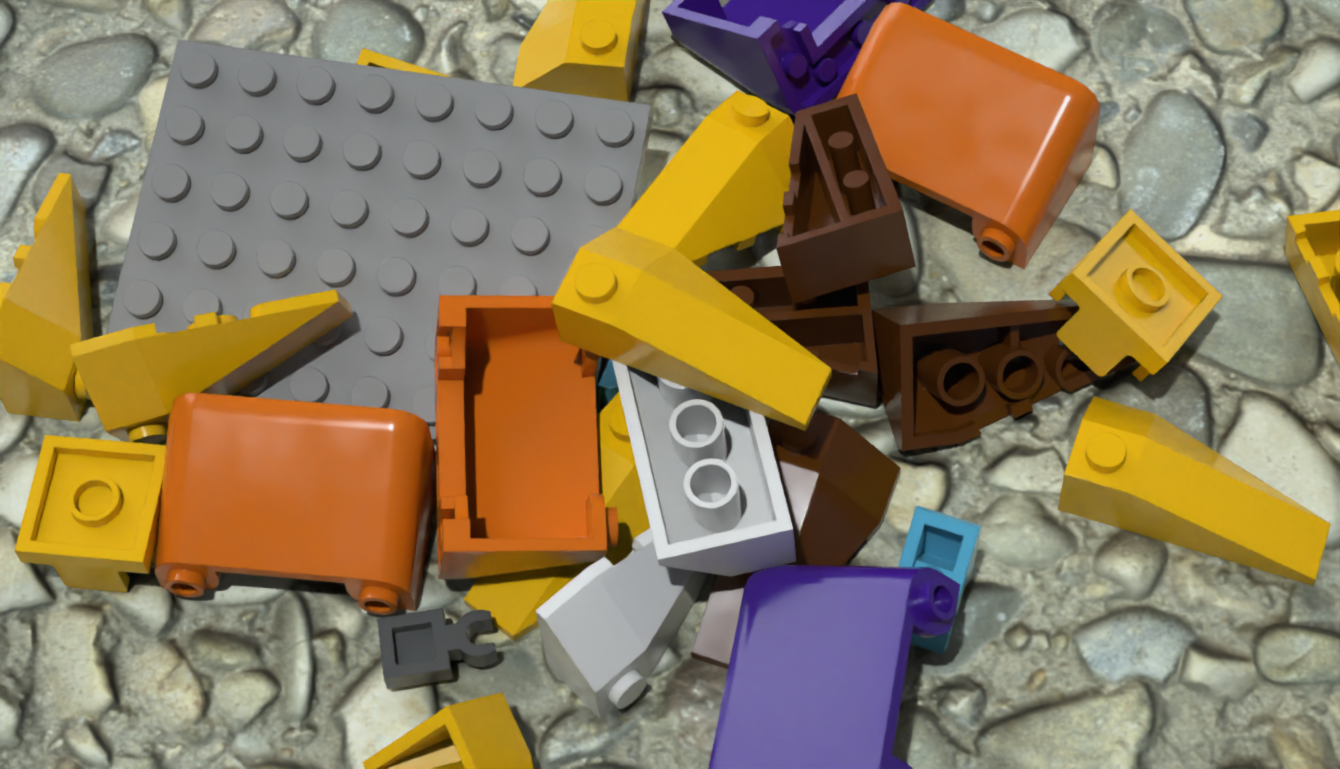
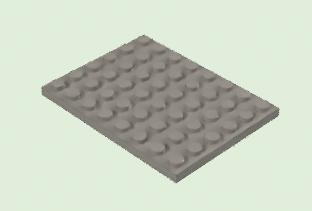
(371, 184)

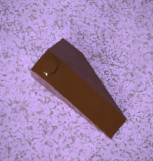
(970, 365)
(835, 499)

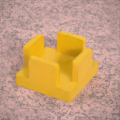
(1132, 300)
(93, 511)

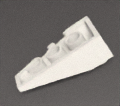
(615, 624)

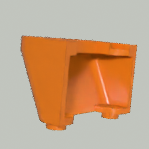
(974, 126)
(514, 441)
(296, 496)

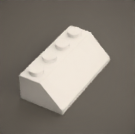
(705, 478)

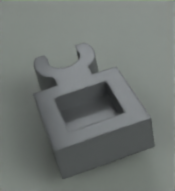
(421, 646)

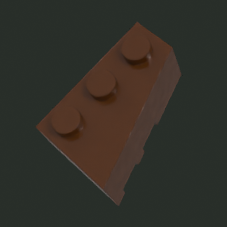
(839, 206)
(830, 326)

